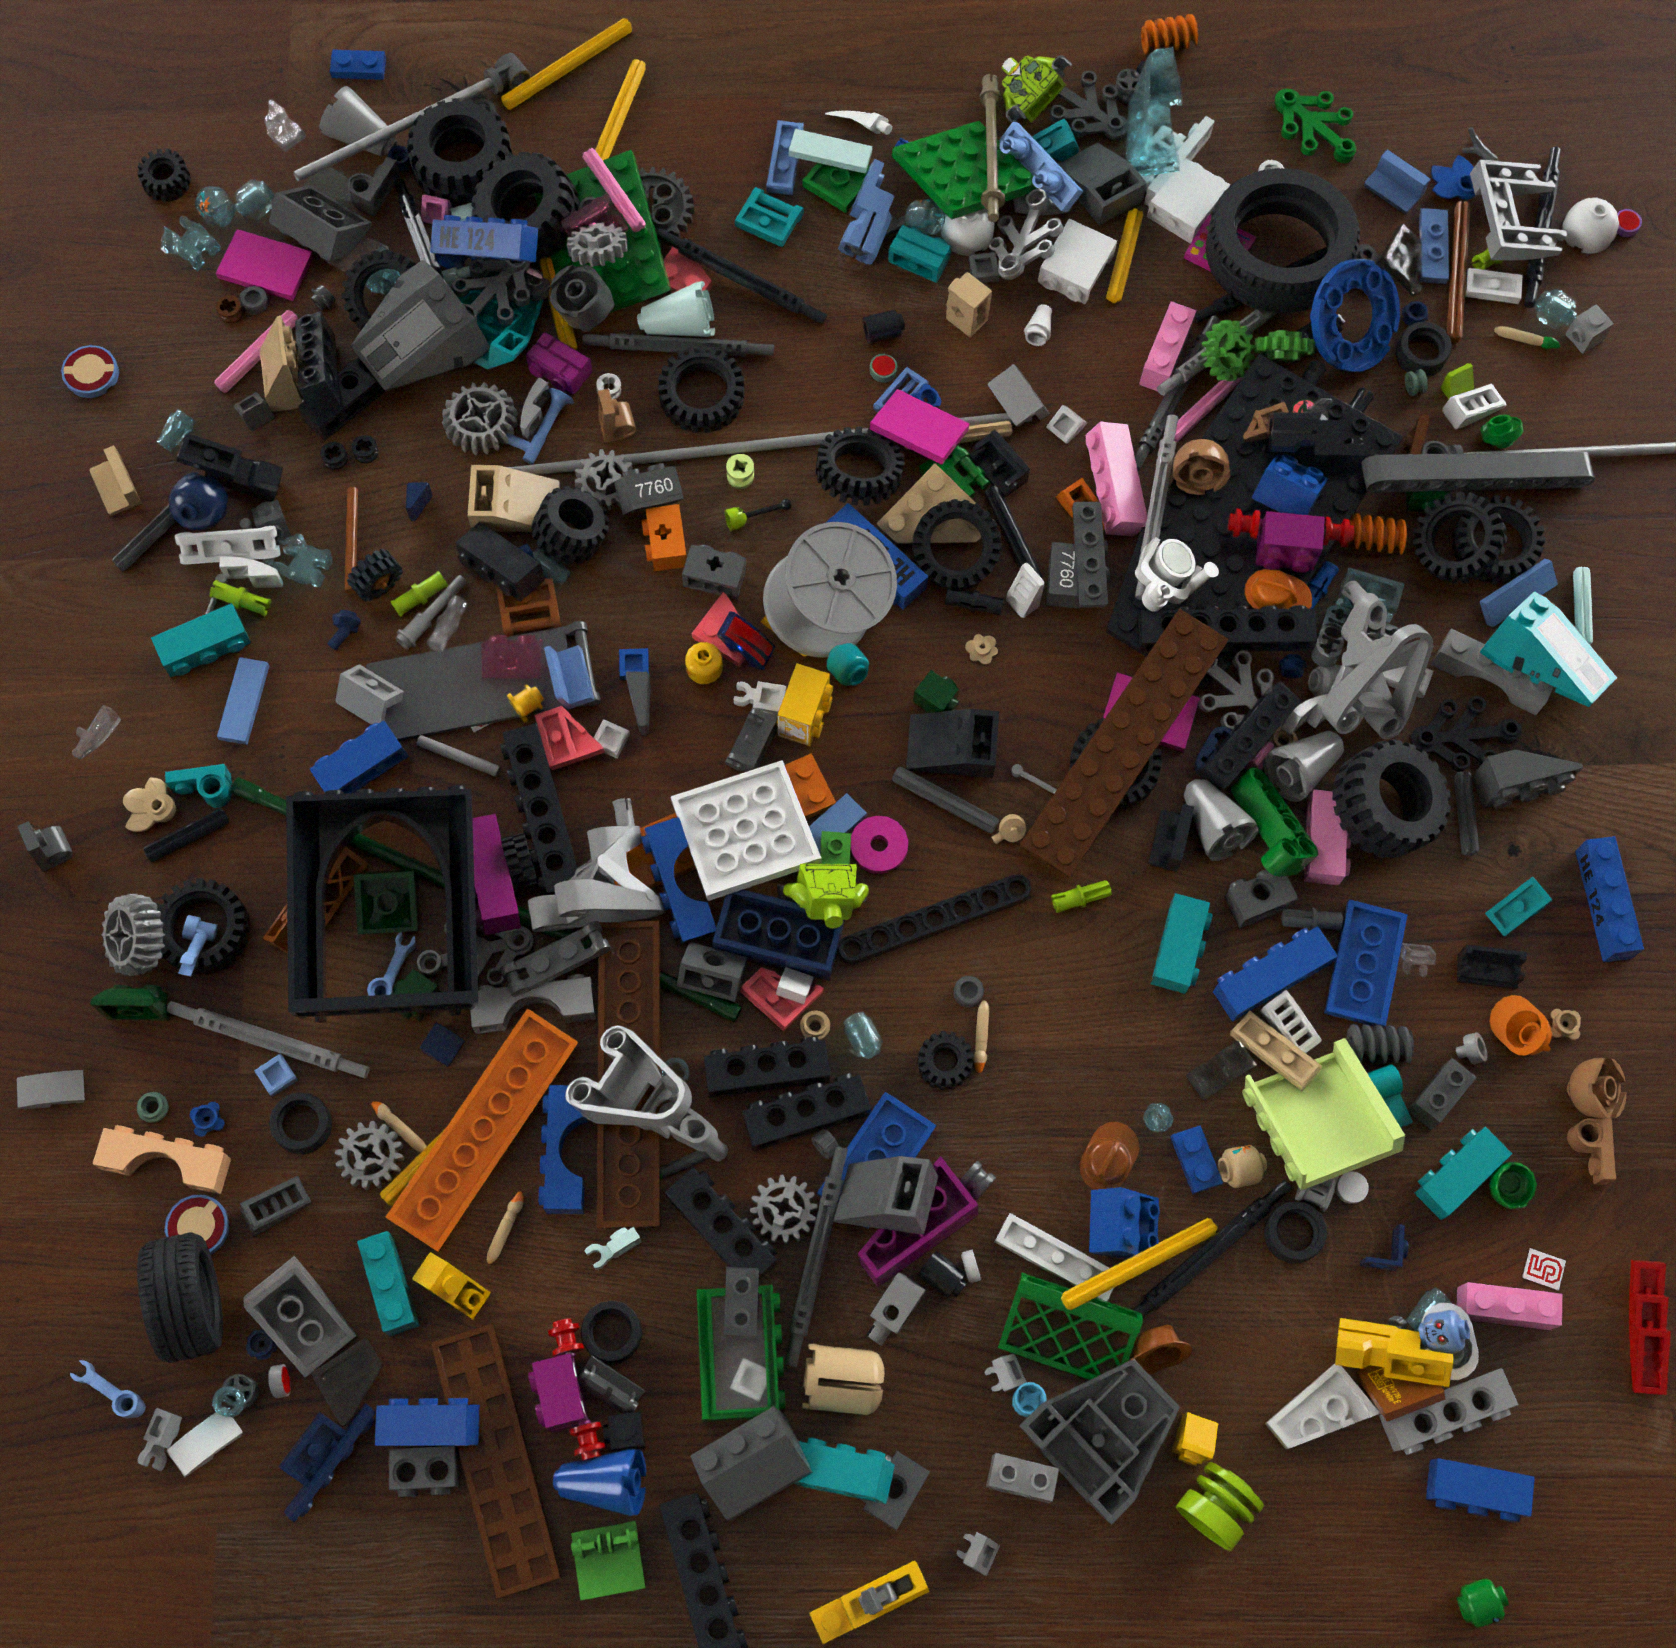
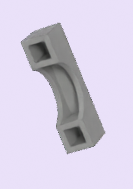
(1462, 657)
(570, 997)

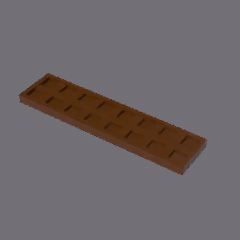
(498, 1467)

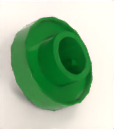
(1502, 431)

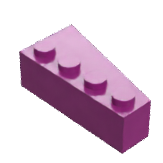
(894, 1250)

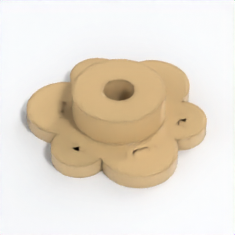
(984, 655)

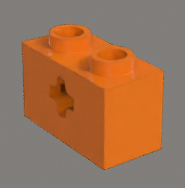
(665, 522)

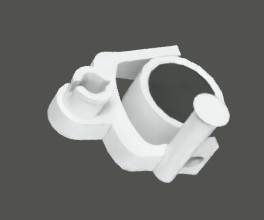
(1166, 567)

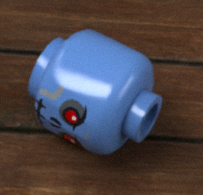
(1444, 1332)

